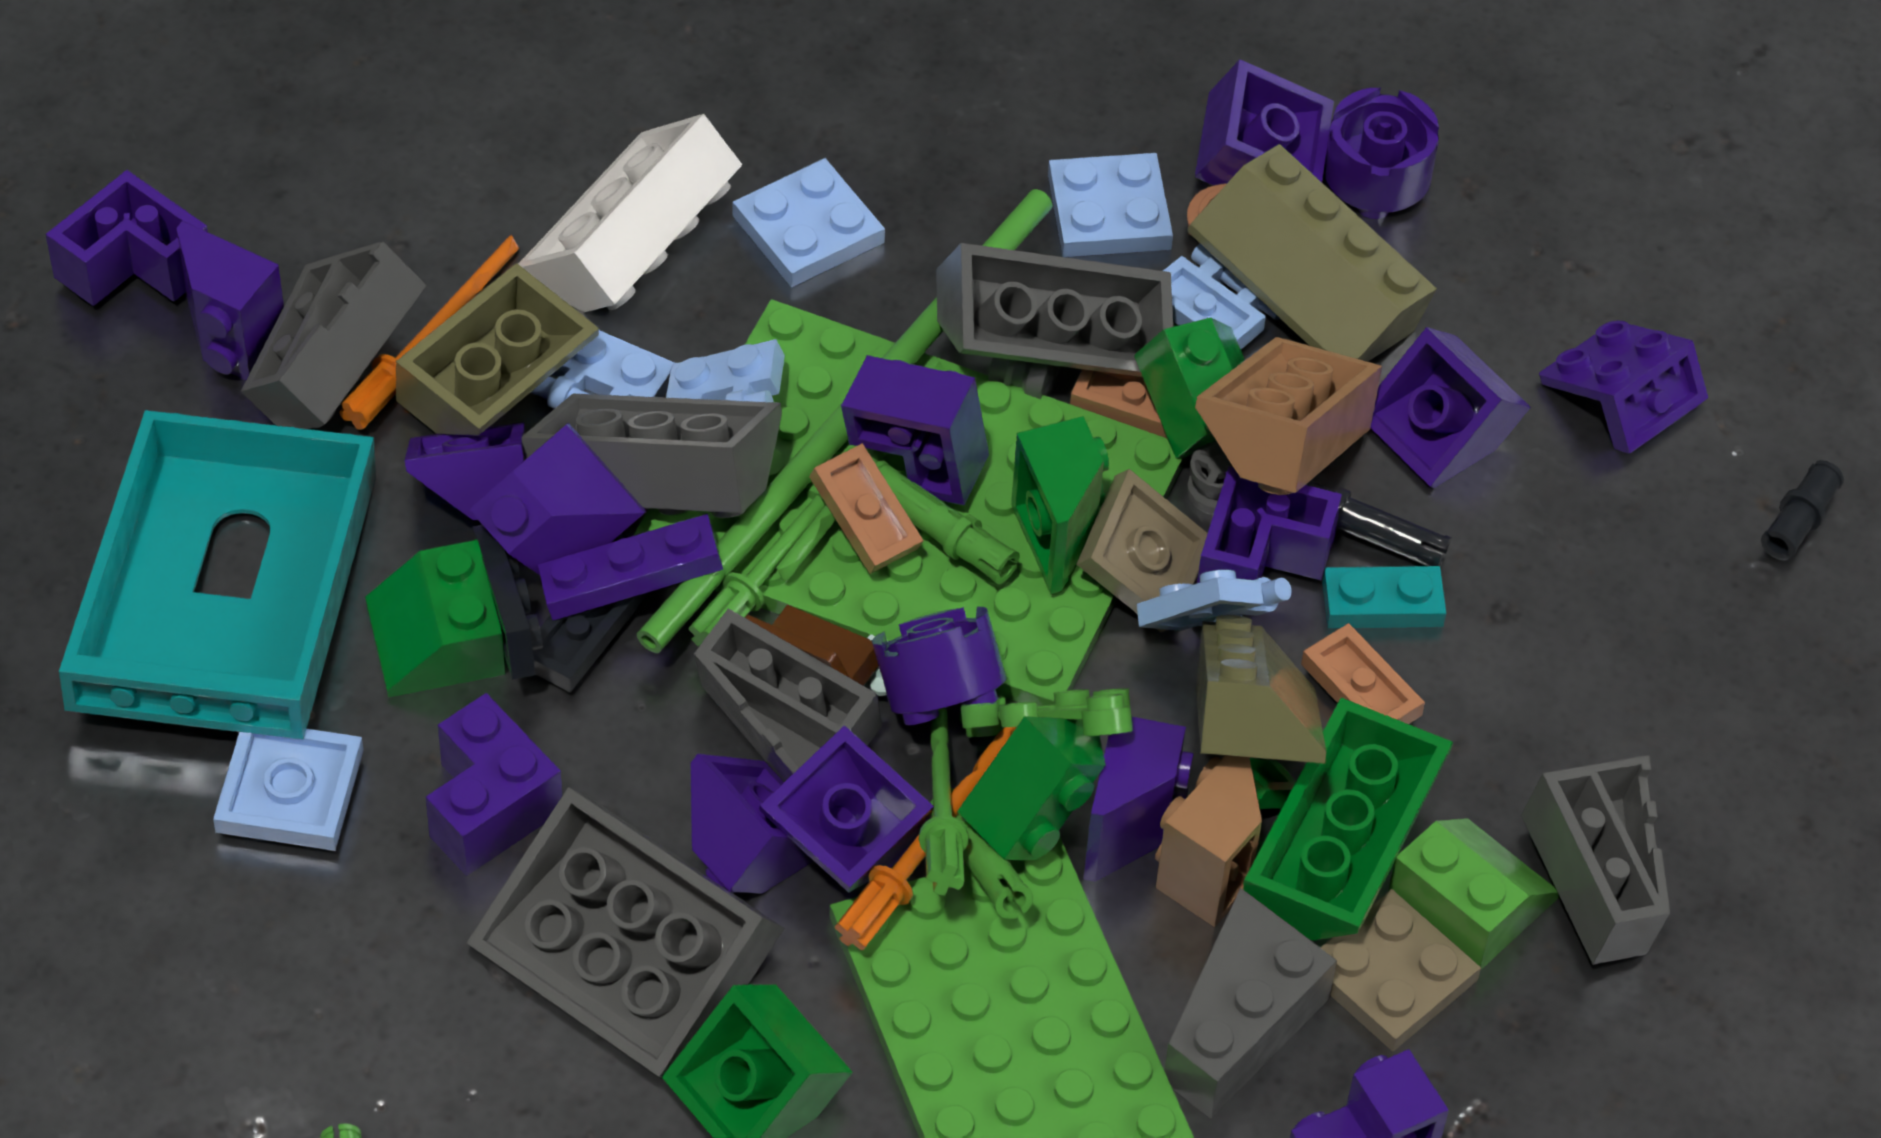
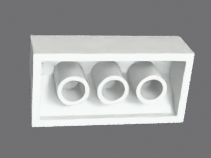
(633, 214)

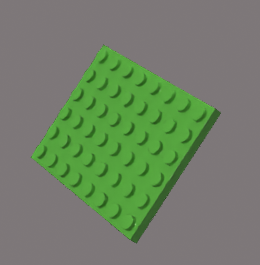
(1038, 633)

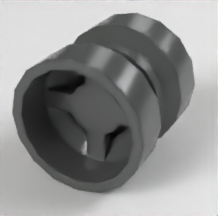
(1033, 378)

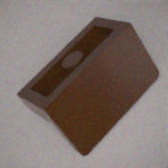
(825, 641)

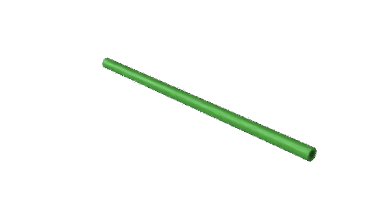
(817, 450)

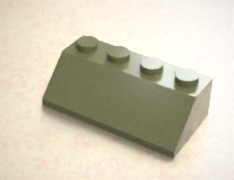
(1312, 258)
(1254, 696)

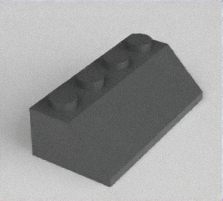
(1051, 308)
(674, 449)

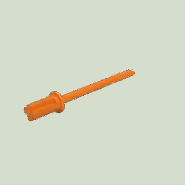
(380, 383)
(890, 886)

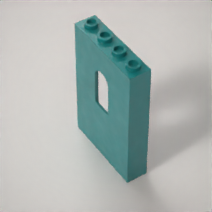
(211, 660)

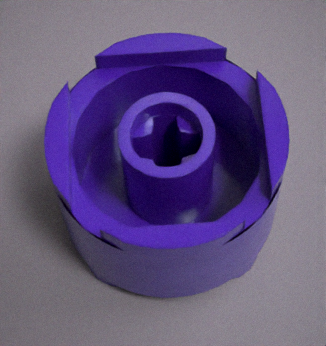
(1381, 151)
(940, 663)

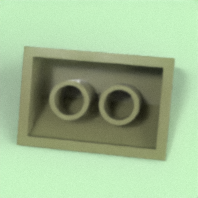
(490, 354)

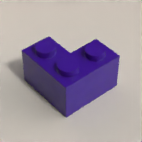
(120, 234)
(925, 418)
(1269, 530)
(498, 786)
(1384, 1101)

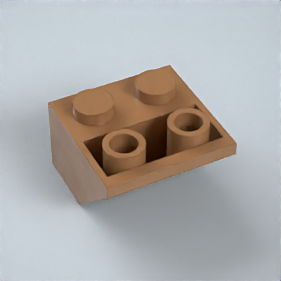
(1210, 839)

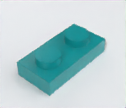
(1384, 597)

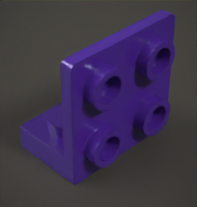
(1637, 375)

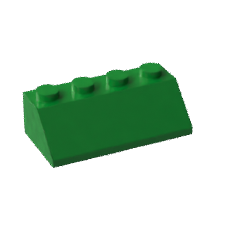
(1346, 822)

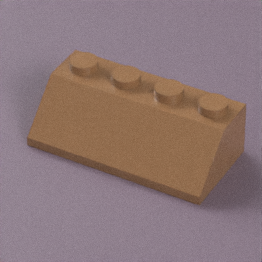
(1289, 412)

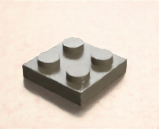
(1141, 543)
(1397, 971)

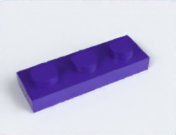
(630, 567)

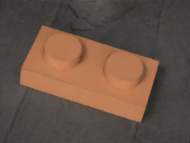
(1118, 398)
(866, 508)
(1356, 672)

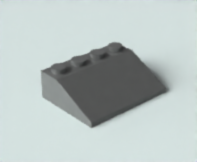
(622, 932)

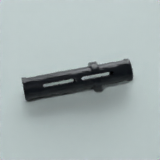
(1388, 530)

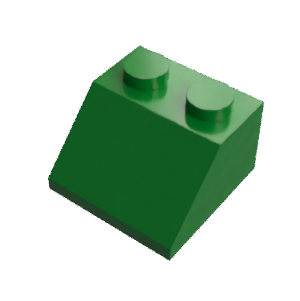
(1179, 368)
(1058, 493)
(436, 621)
(1034, 786)
(756, 1067)

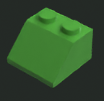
(1470, 887)

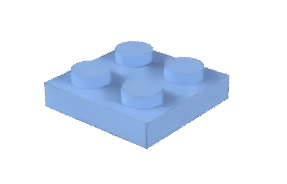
(1110, 205)
(808, 222)
(289, 788)

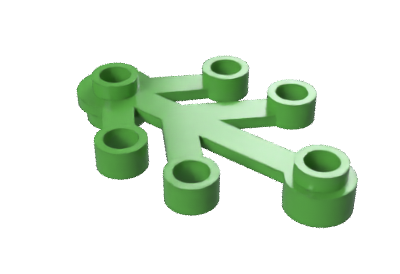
(1101, 714)

